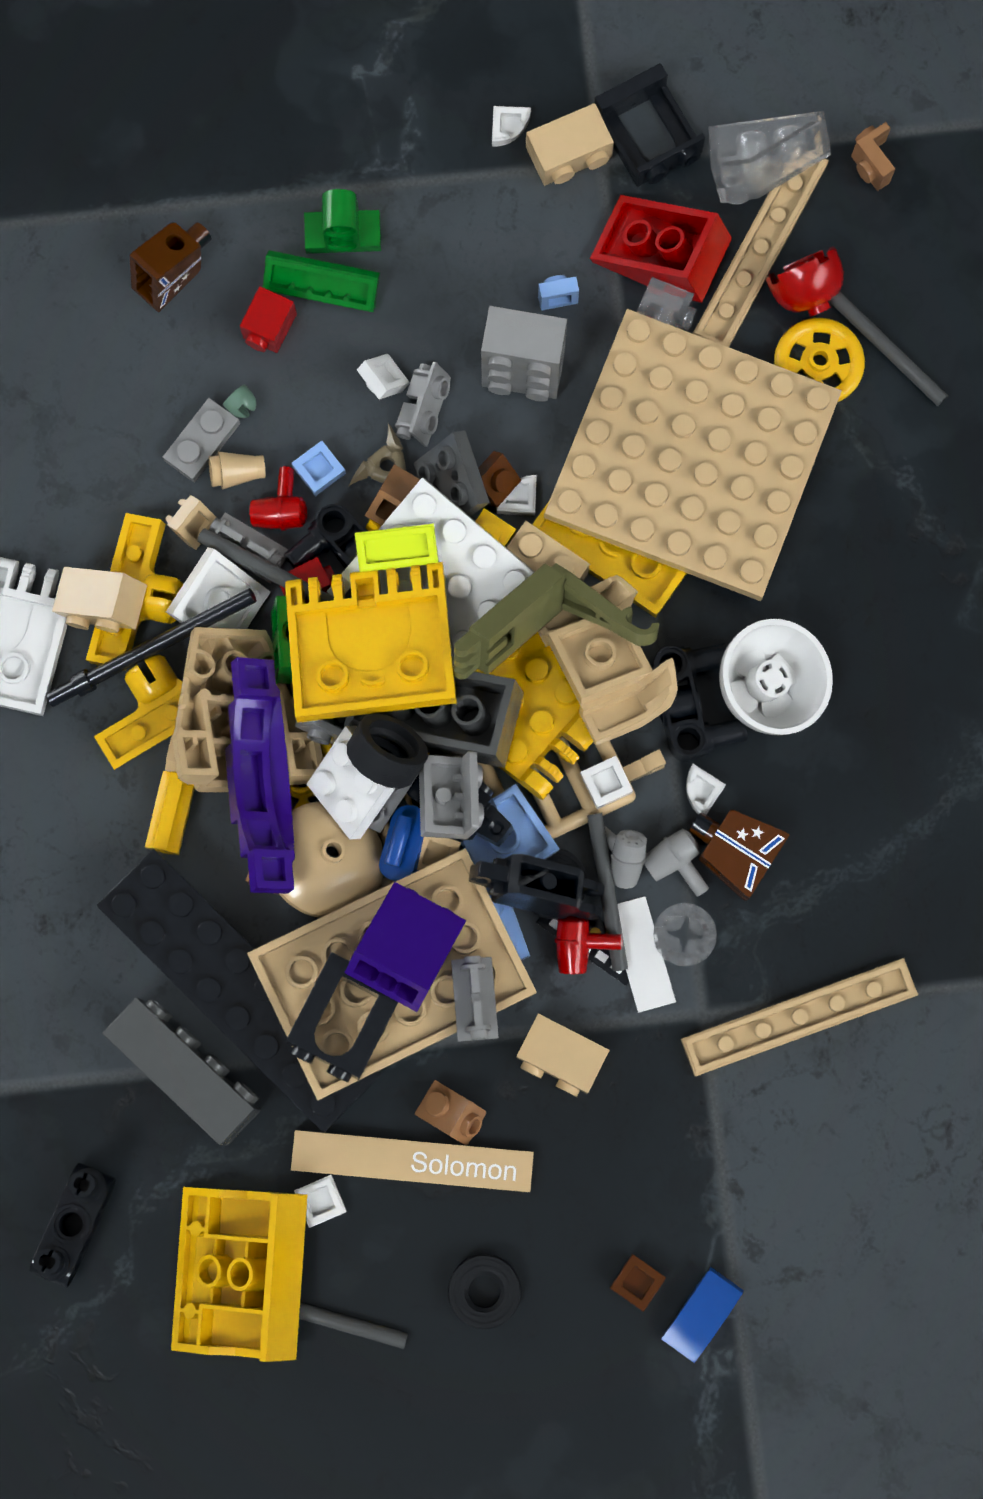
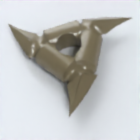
(372, 467)

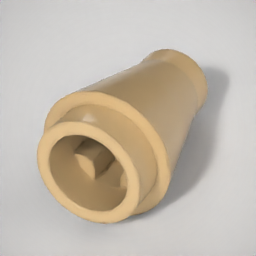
(235, 469)

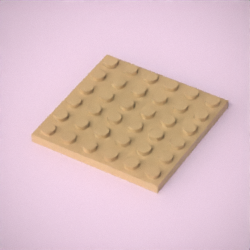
(693, 454)

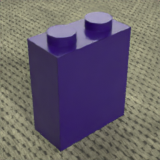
(405, 946)

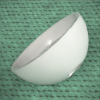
(790, 669)

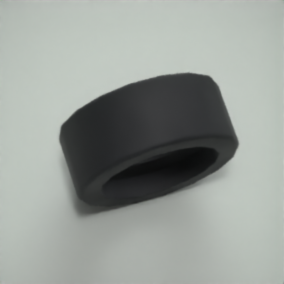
(378, 764)

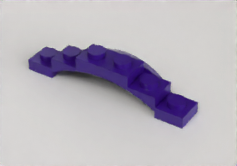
(260, 776)

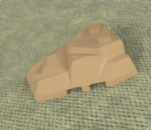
(203, 714)

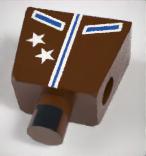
(167, 263)
(738, 849)

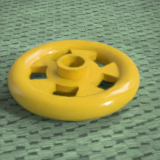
(840, 338)

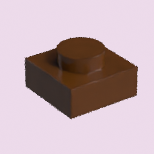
(498, 478)
(637, 1282)

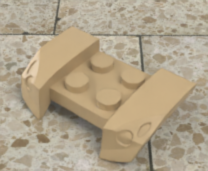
(608, 672)

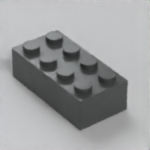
(478, 722)
(182, 1071)

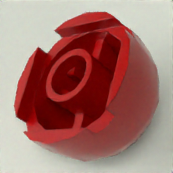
(808, 282)

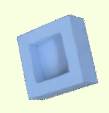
(558, 292)
(318, 468)

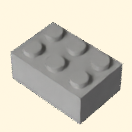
(523, 353)

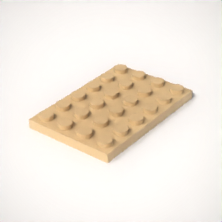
(295, 960)

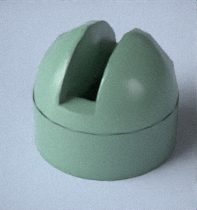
(239, 401)

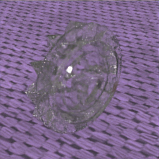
(699, 923)

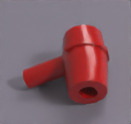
(280, 511)
(575, 941)

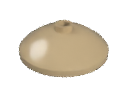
(327, 882)

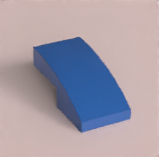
(702, 1314)

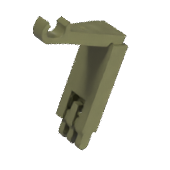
(530, 609)

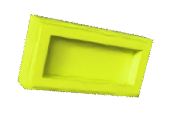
(396, 547)

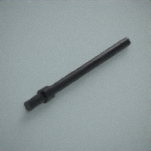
(86, 681)

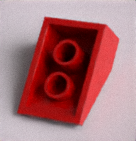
(663, 243)

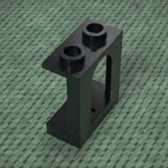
(633, 92)
(302, 1033)

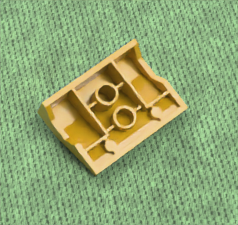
(239, 1273)

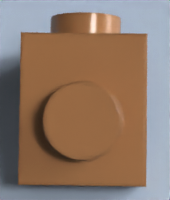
(870, 160)
(451, 1113)

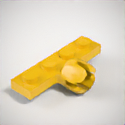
(136, 557)
(153, 718)

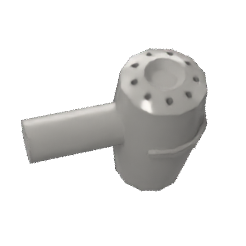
(676, 854)
(627, 856)

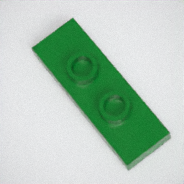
(321, 281)

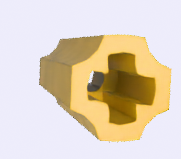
(170, 814)

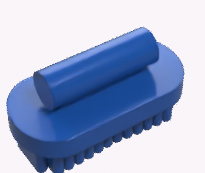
(402, 844)

